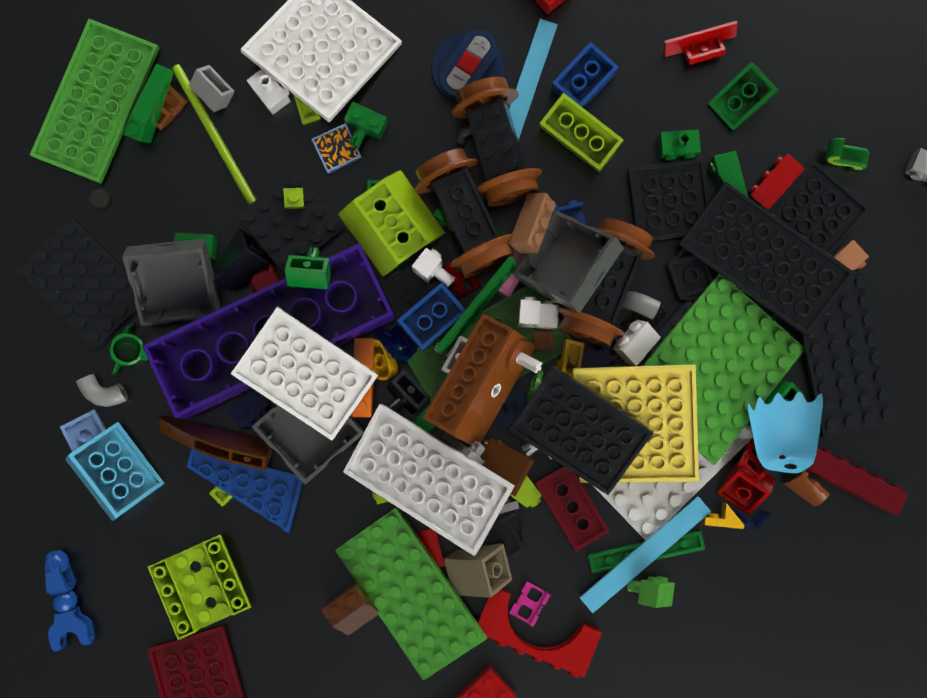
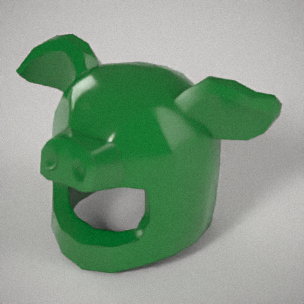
(126, 349)

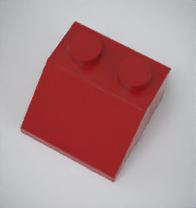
(744, 489)

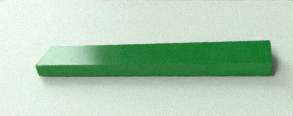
(477, 305)
(609, 558)

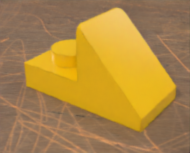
(571, 356)
(727, 519)

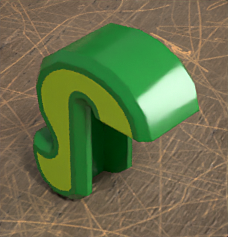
(846, 155)

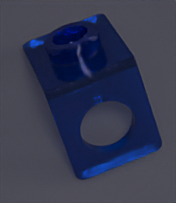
(757, 524)

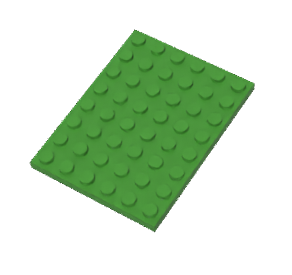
(736, 360)

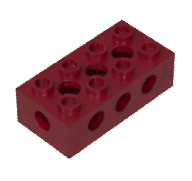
(594, 527)

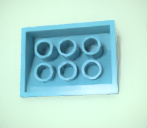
(114, 471)

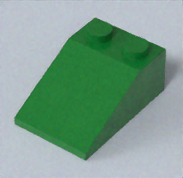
(743, 96)

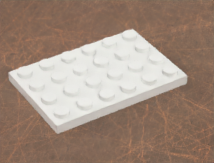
(304, 373)

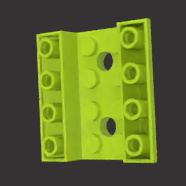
(379, 229)
(187, 591)

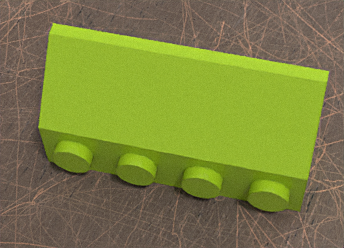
(581, 132)

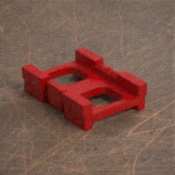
(459, 277)
(748, 455)

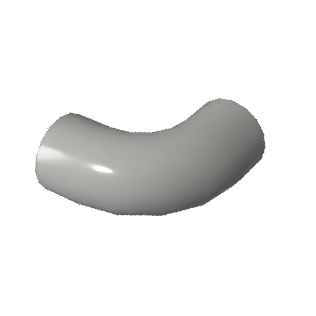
(641, 304)
(99, 395)

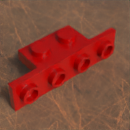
(701, 44)

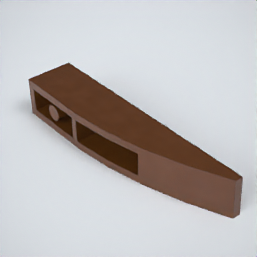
(218, 443)

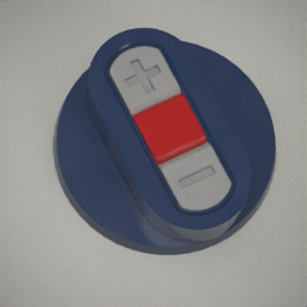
(466, 60)

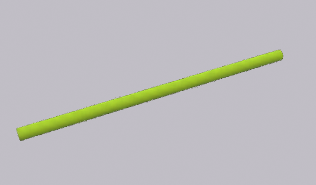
(214, 135)

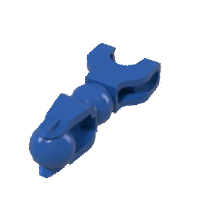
(68, 618)

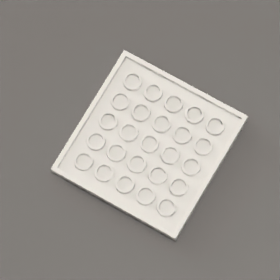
(321, 51)

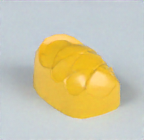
(384, 363)

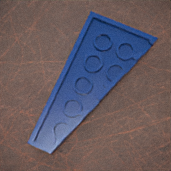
(266, 492)

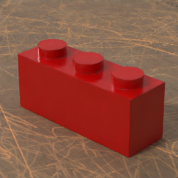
(776, 181)

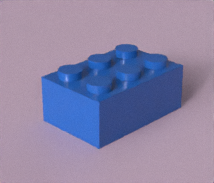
(585, 76)
(431, 317)

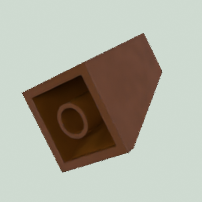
(506, 463)
(350, 609)

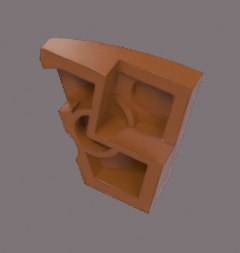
(807, 488)

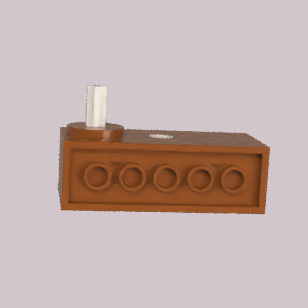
(481, 380)

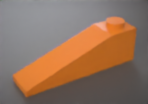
(365, 354)

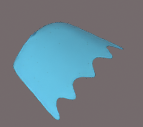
(786, 430)

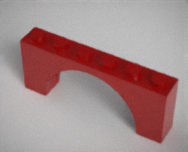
(571, 655)

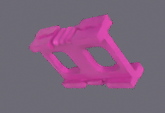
(535, 606)

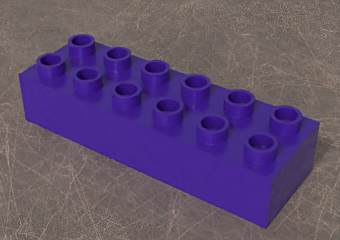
(199, 357)

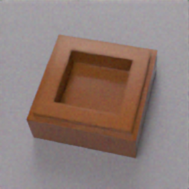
(543, 340)

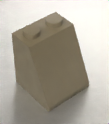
(478, 574)

